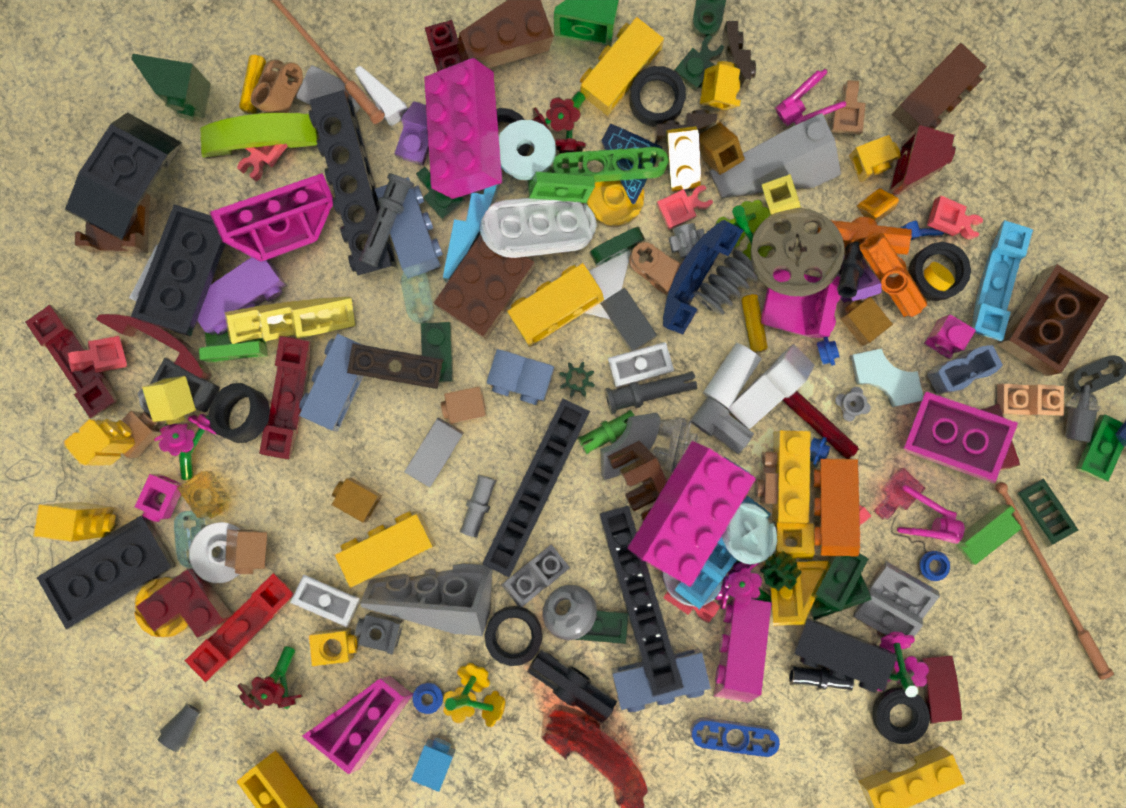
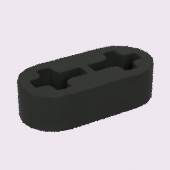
(1094, 368)

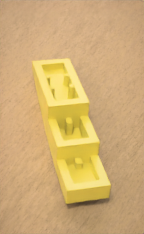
(290, 318)

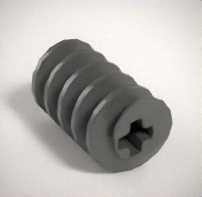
(726, 282)

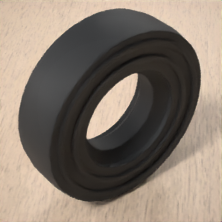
(908, 733)

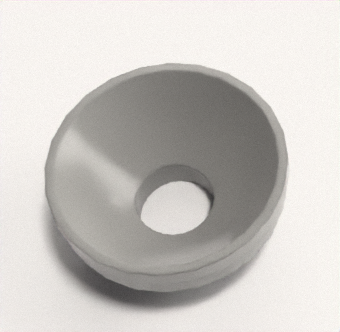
(577, 620)

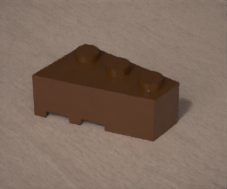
(507, 34)

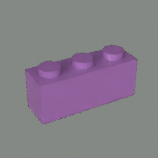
(239, 289)

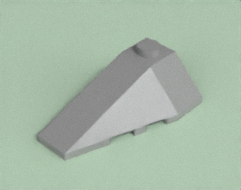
(803, 151)
(443, 600)

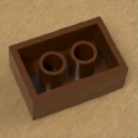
(483, 288)
(1052, 320)

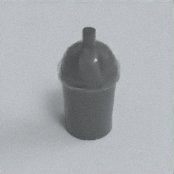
(1081, 415)

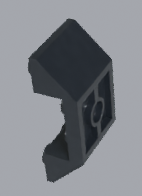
(120, 174)

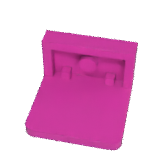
(802, 315)

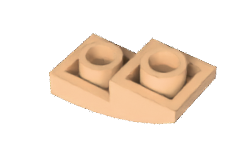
(1031, 399)

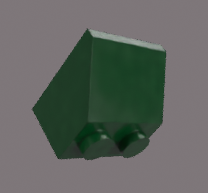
(176, 83)

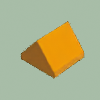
(878, 205)

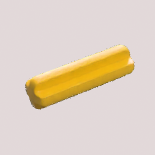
(253, 73)
(754, 327)

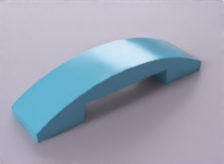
(998, 280)

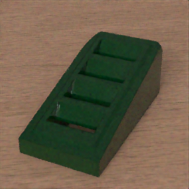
(1043, 528)

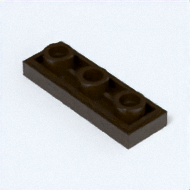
(375, 363)

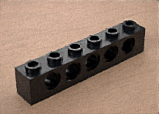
(324, 113)
(535, 487)
(641, 603)

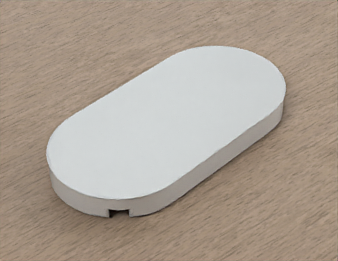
(537, 227)

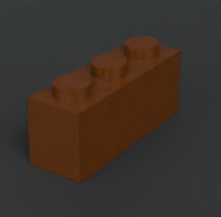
(941, 90)

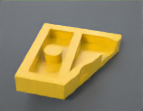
(794, 605)

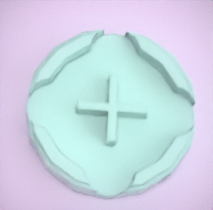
(750, 535)

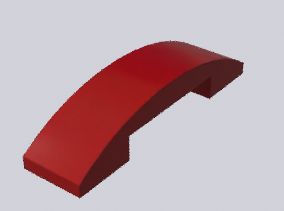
(240, 628)

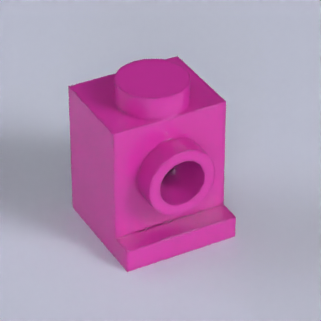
(949, 336)
(149, 497)

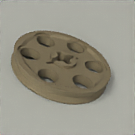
(809, 246)

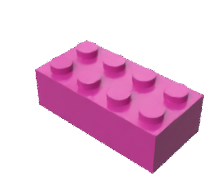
(462, 129)
(691, 513)

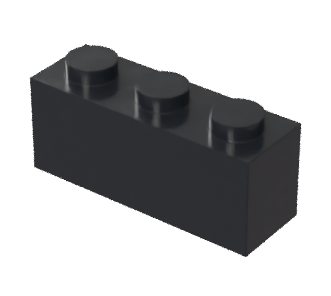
(845, 655)

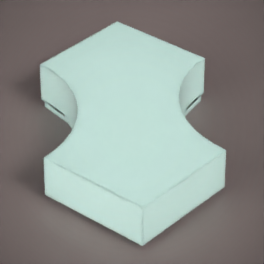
(898, 385)

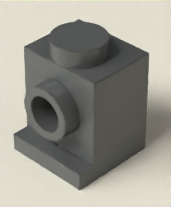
(389, 627)

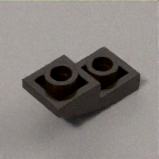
(733, 47)
(697, 118)

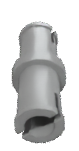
(477, 506)

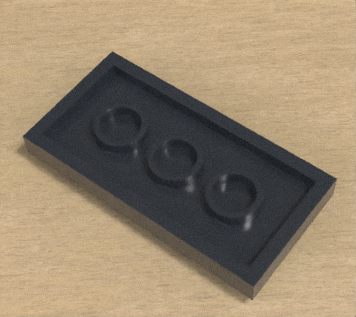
(180, 272)
(105, 572)

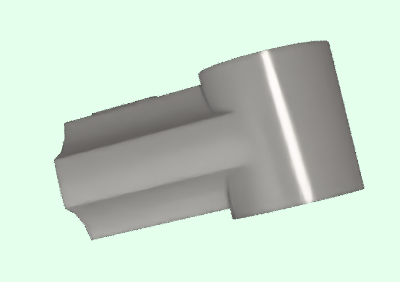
(715, 421)

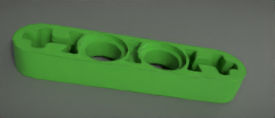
(609, 159)

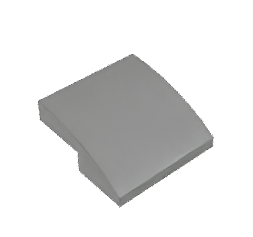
(896, 602)

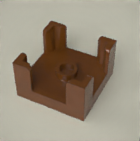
(134, 242)
(644, 470)

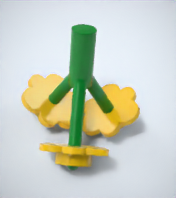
(461, 702)

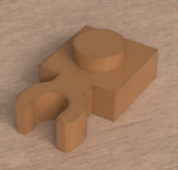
(767, 486)

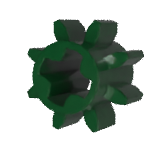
(580, 371)
(780, 571)

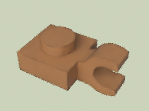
(851, 117)

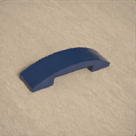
(692, 272)

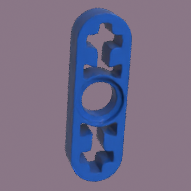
(757, 732)

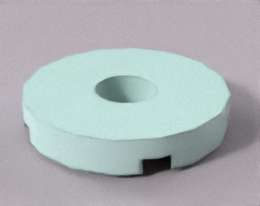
(523, 133)

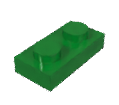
(1103, 450)

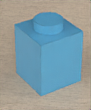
(433, 763)

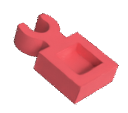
(260, 157)
(680, 209)
(951, 218)

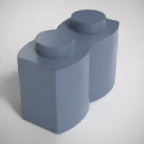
(964, 369)
(520, 376)

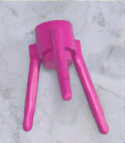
(792, 107)
(944, 528)

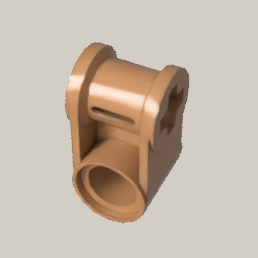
(274, 90)
(657, 270)

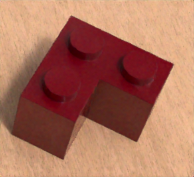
(185, 597)

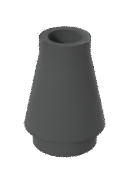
(179, 728)

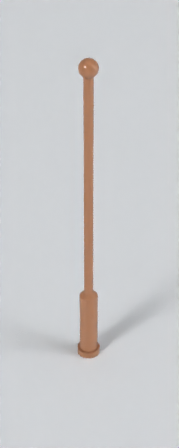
(351, 87)
(1083, 635)

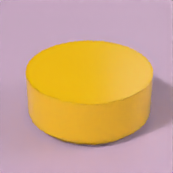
(939, 276)

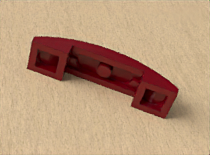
(60, 339)
(188, 357)
(289, 388)

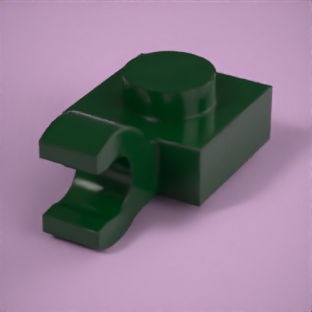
(440, 203)

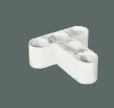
(775, 384)

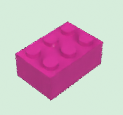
(960, 437)

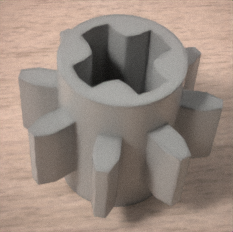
(685, 238)

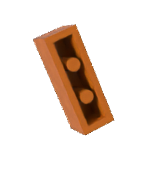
(837, 507)

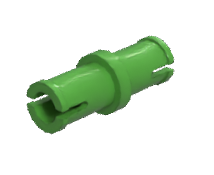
(605, 433)

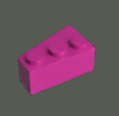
(359, 726)

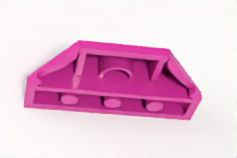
(276, 219)

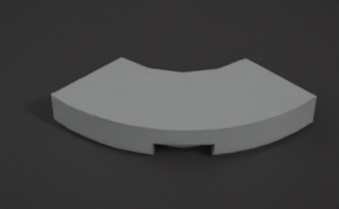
(639, 428)

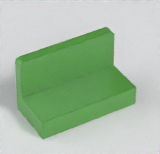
(561, 186)
(221, 349)
(988, 533)

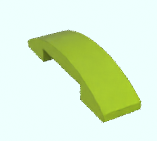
(257, 131)

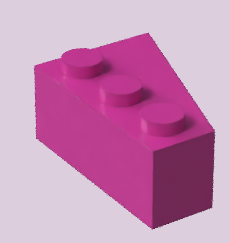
(743, 651)

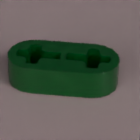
(617, 246)

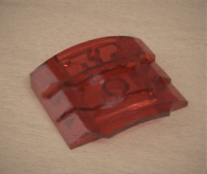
(574, 730)

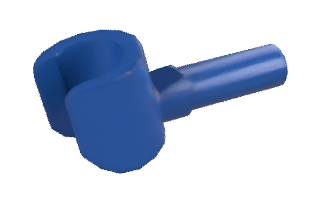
(917, 232)

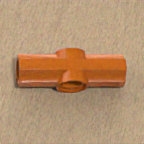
(864, 226)
(885, 262)

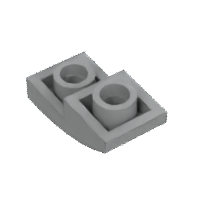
(433, 452)
(535, 576)

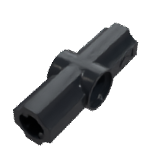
(572, 686)

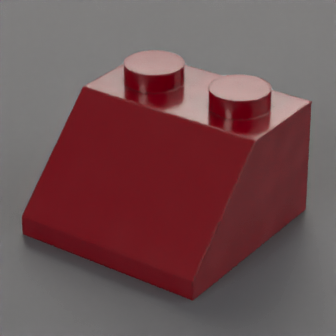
(921, 157)

